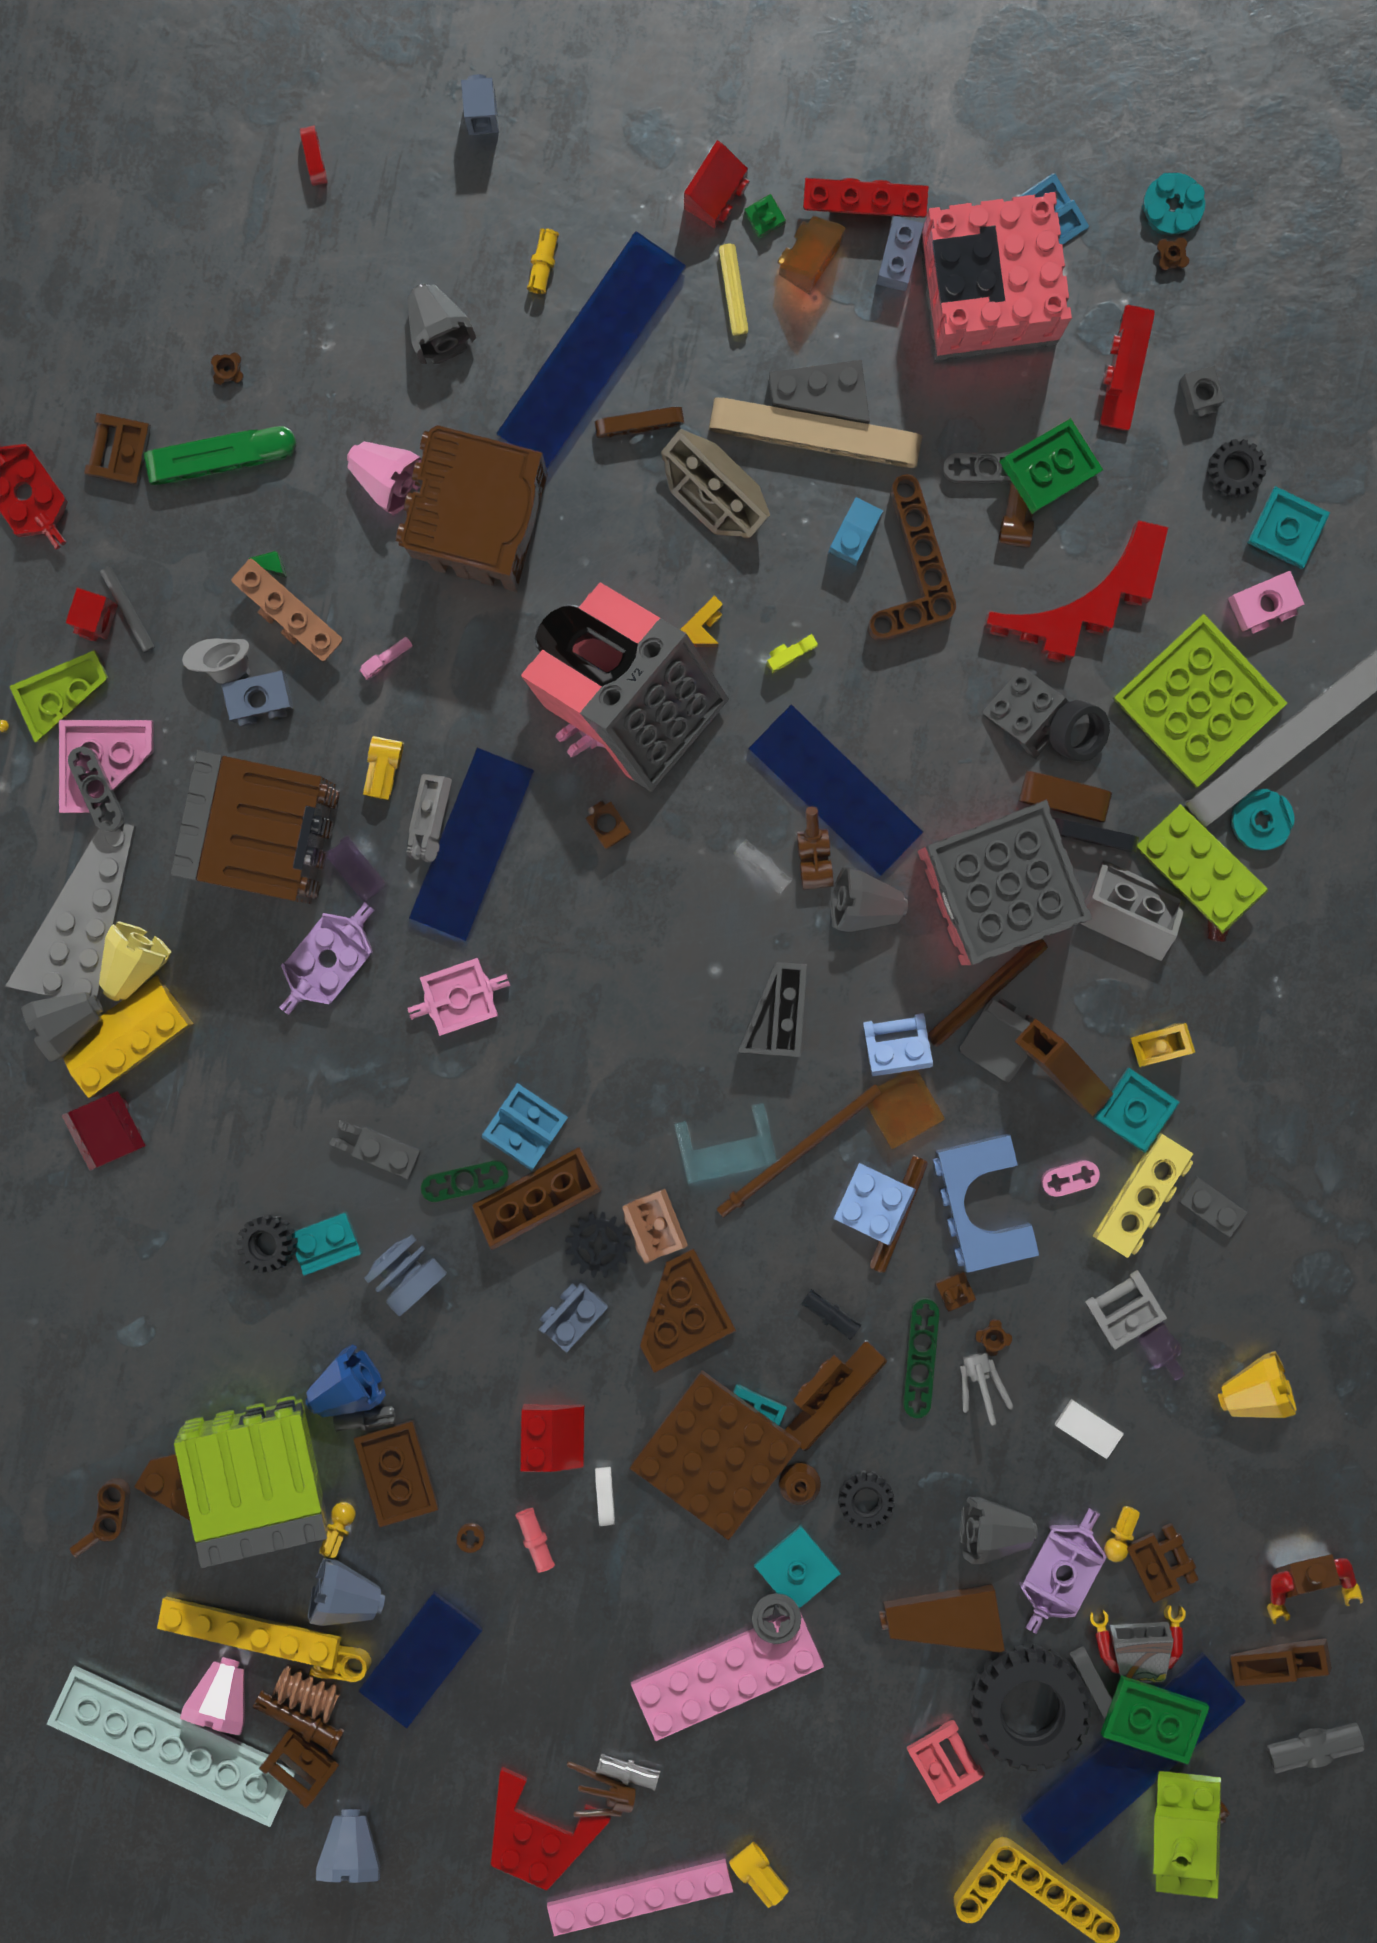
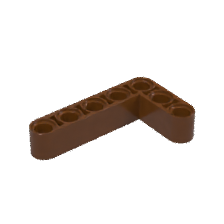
(920, 565)

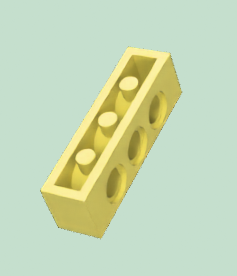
(1127, 1203)

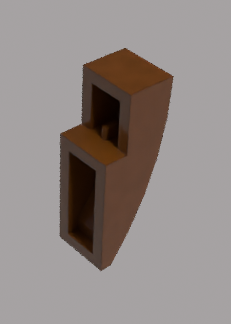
(1281, 1663)

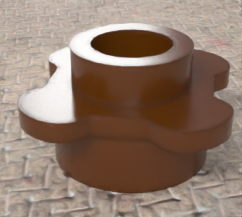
(1168, 261)
(220, 362)
(984, 1337)

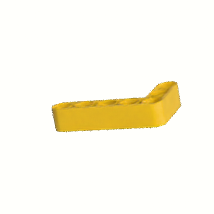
(1036, 1886)

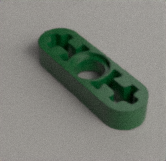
(444, 1193)

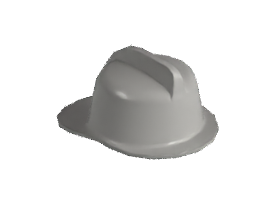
(221, 658)

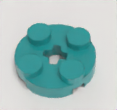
(1157, 210)
(1270, 804)

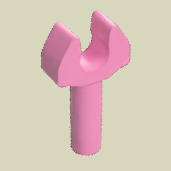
(378, 662)

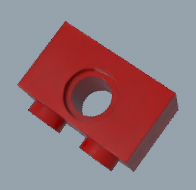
(91, 615)

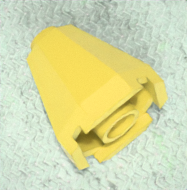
(129, 960)

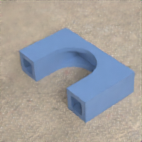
(959, 1168)

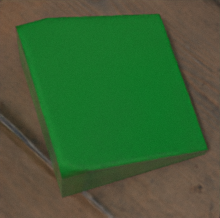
(271, 562)

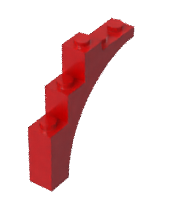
(1060, 628)

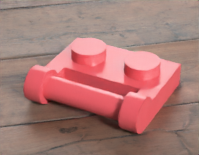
(936, 1766)

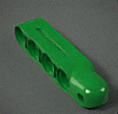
(218, 454)

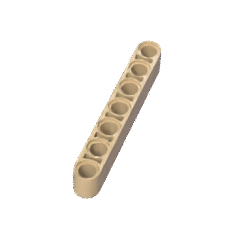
(815, 432)

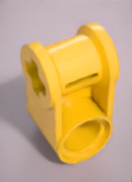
(342, 1670)

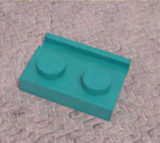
(325, 1243)

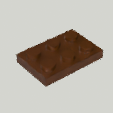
(396, 1473)

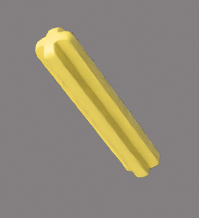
(733, 289)

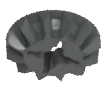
(765, 1608)

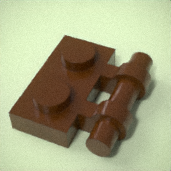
(1153, 1567)

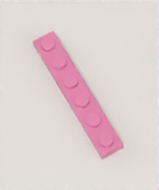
(639, 1897)

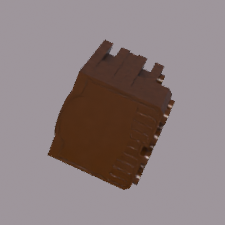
(473, 506)

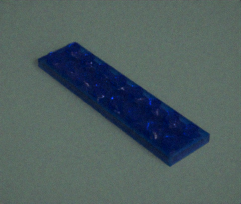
(592, 348)
(1121, 1773)

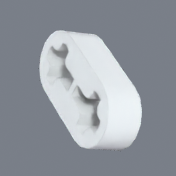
(605, 1496)

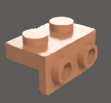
(654, 1226)

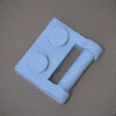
(898, 1054)

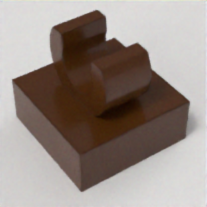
(955, 1291)

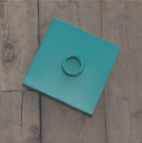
(1288, 527)
(1136, 1110)
(797, 1567)

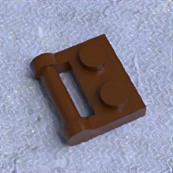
(126, 452)
(305, 1760)

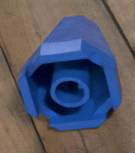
(346, 1385)

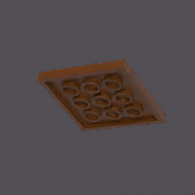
(715, 1455)

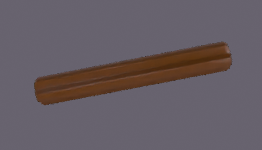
(913, 1179)

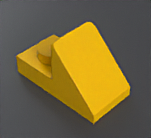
(709, 615)
(1163, 1044)

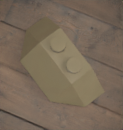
(713, 486)

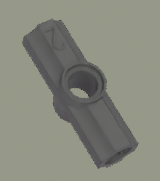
(1315, 1748)

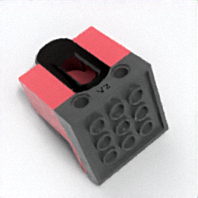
(624, 681)

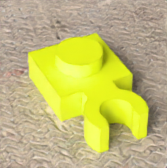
(783, 656)

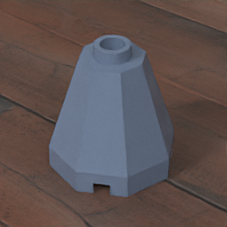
(343, 1596)
(349, 1851)

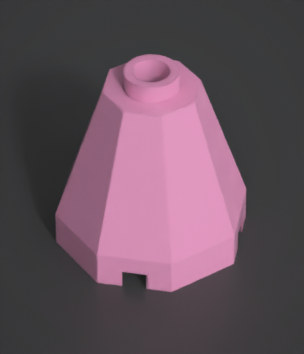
(384, 473)
(219, 1698)

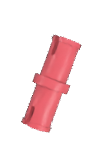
(535, 1540)

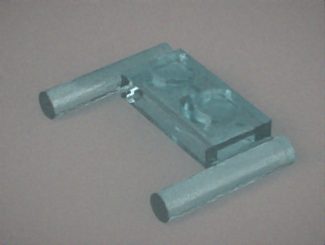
(728, 1156)

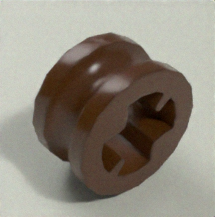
(478, 1532)

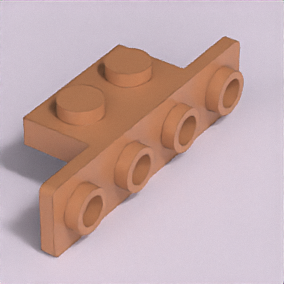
(281, 605)

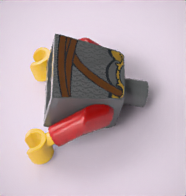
(1141, 1649)

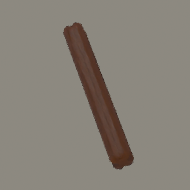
(986, 992)

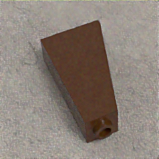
(1064, 1066)
(947, 1618)

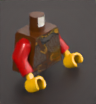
(1309, 1577)

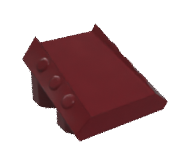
(104, 1130)

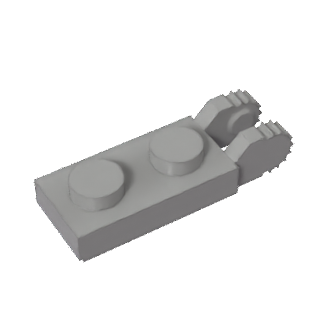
(428, 817)

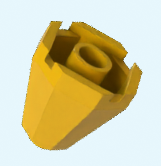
(1259, 1390)

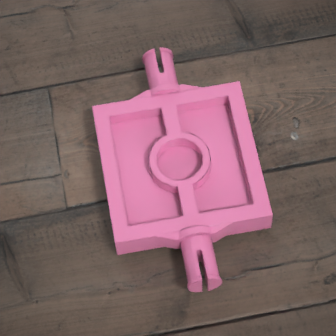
(458, 996)

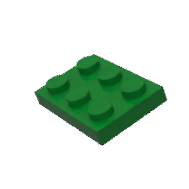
(1051, 465)
(1154, 1720)

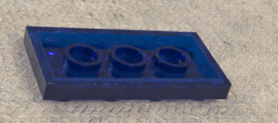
(420, 1659)

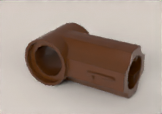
(1017, 523)

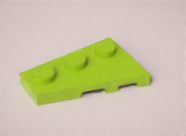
(57, 691)

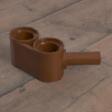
(814, 853)
(106, 1509)

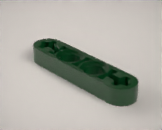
(917, 1357)

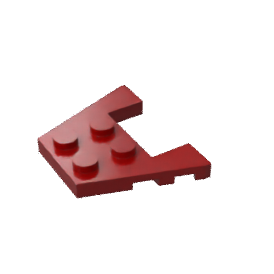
(532, 1846)

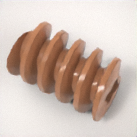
(306, 1693)

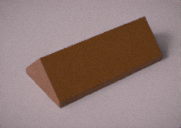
(536, 1198)

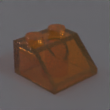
(811, 253)

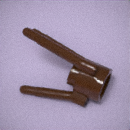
(618, 1798)

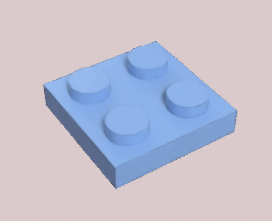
(874, 1204)

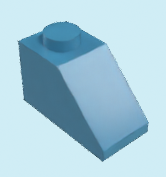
(855, 531)

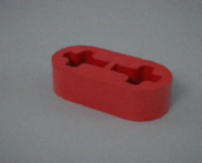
(313, 155)

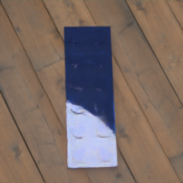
(837, 789)
(471, 844)

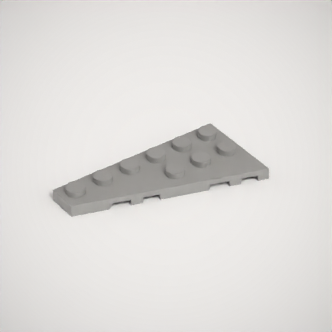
(71, 940)

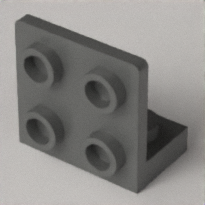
(1026, 710)

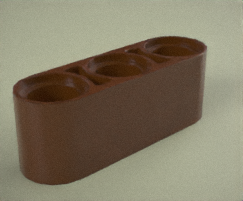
(1066, 796)

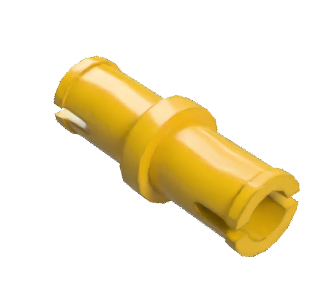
(542, 261)

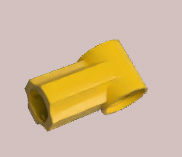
(383, 760)
(754, 1868)

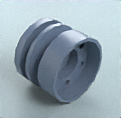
(405, 1274)

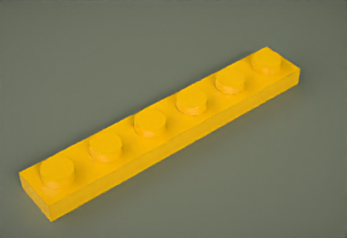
(249, 1632)

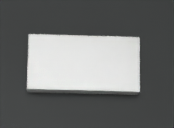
(1089, 1429)

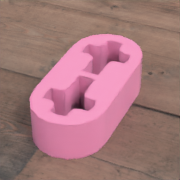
(1071, 1185)

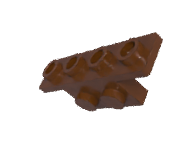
(832, 1392)

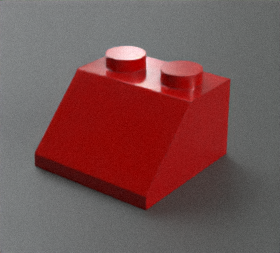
(716, 185)
(552, 1437)

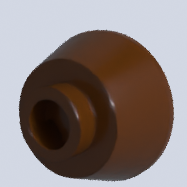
(793, 1477)

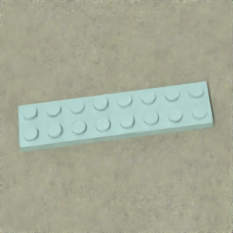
(167, 1745)

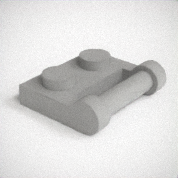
(1130, 1319)

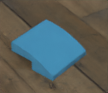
(1070, 216)
(524, 1127)

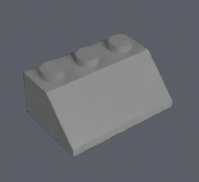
(1134, 910)

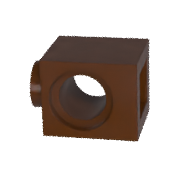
(614, 836)

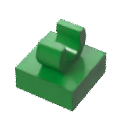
(765, 215)

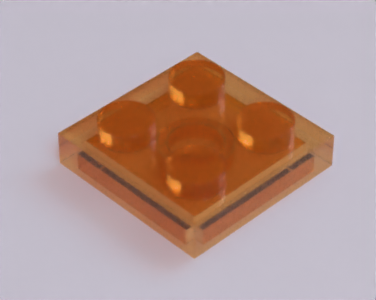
(904, 1108)

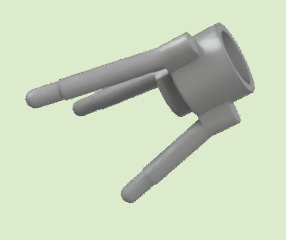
(978, 1368)

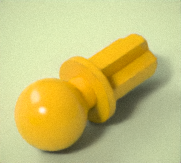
(342, 1516)
(1116, 1547)

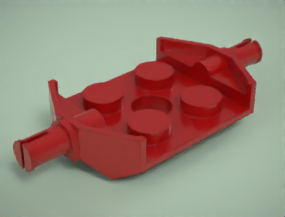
(43, 508)

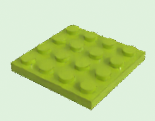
(1200, 700)

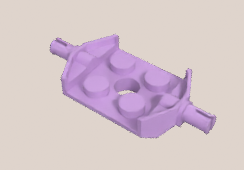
(307, 975)
(1063, 1546)

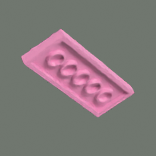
(723, 1678)

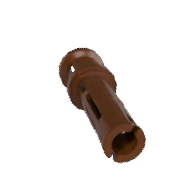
(311, 1728)

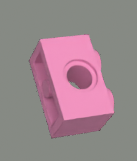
(1279, 589)

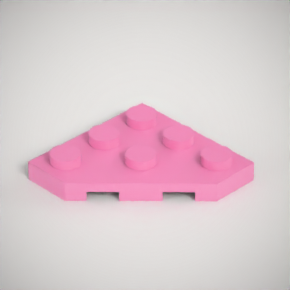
(119, 746)

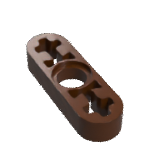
(639, 422)

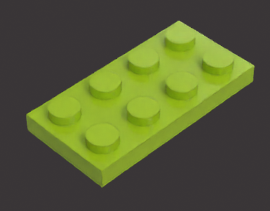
(1202, 868)

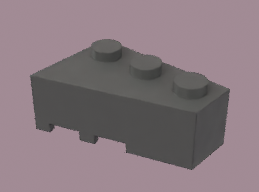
(779, 1013)

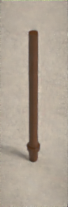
(738, 1198)

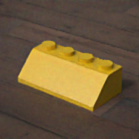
(126, 1037)

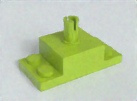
(1187, 1834)

